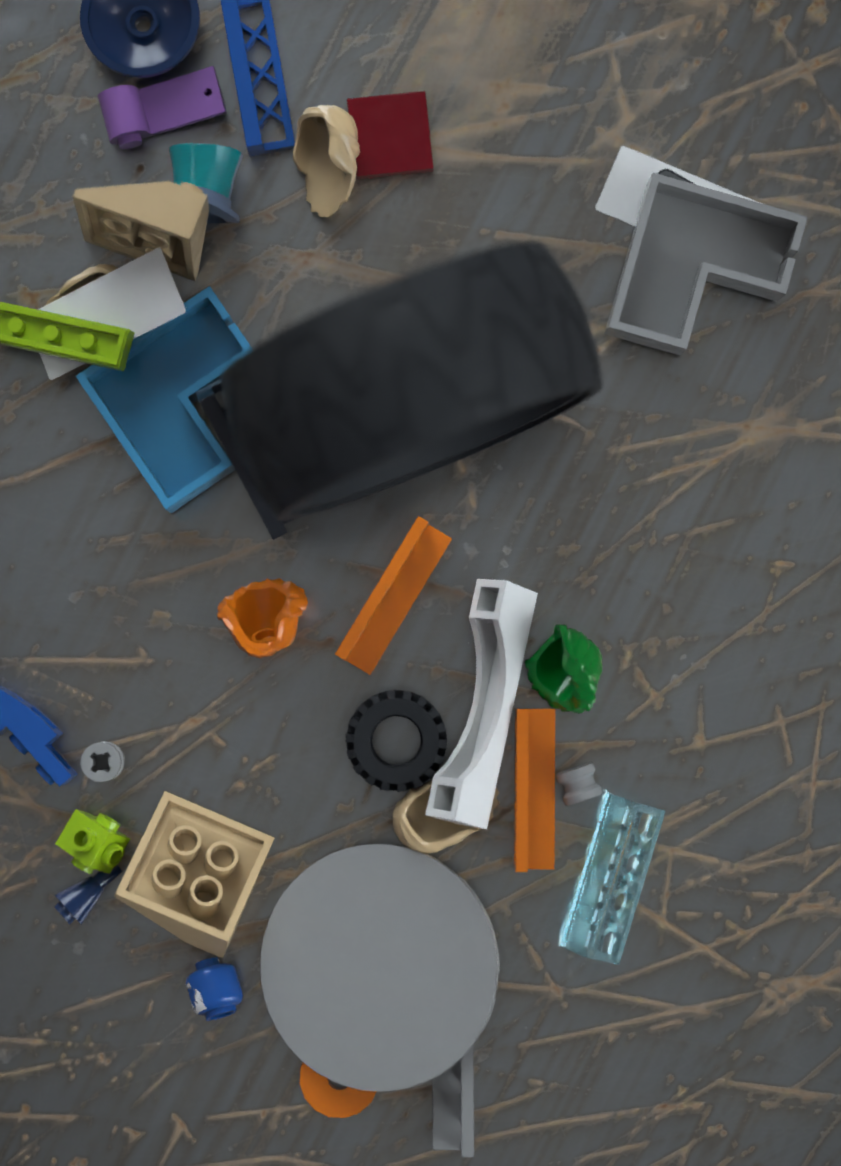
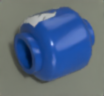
(214, 989)

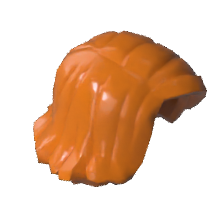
(263, 615)

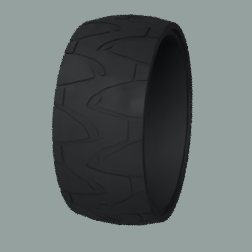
(410, 378)

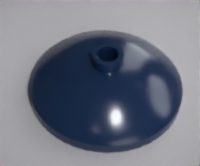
(114, 40)

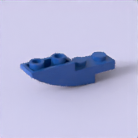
(34, 734)

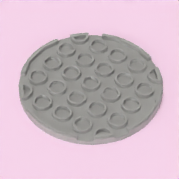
(379, 967)

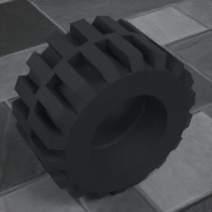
(396, 776)

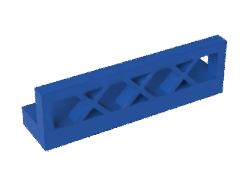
(243, 79)

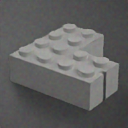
(695, 237)

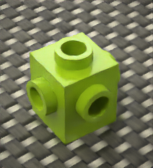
(93, 841)

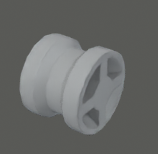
(108, 757)
(579, 784)

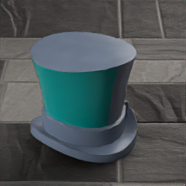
(213, 171)

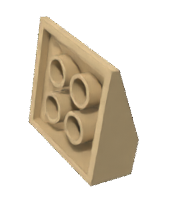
(147, 217)
(194, 873)

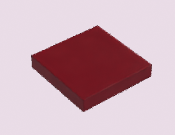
(392, 134)

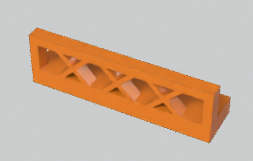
(393, 596)
(534, 789)

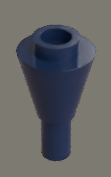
(81, 897)

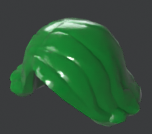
(566, 670)

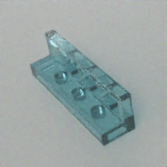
(606, 878)

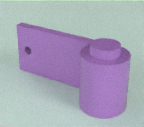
(161, 107)

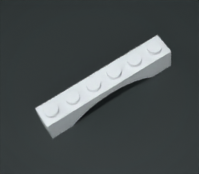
(467, 781)

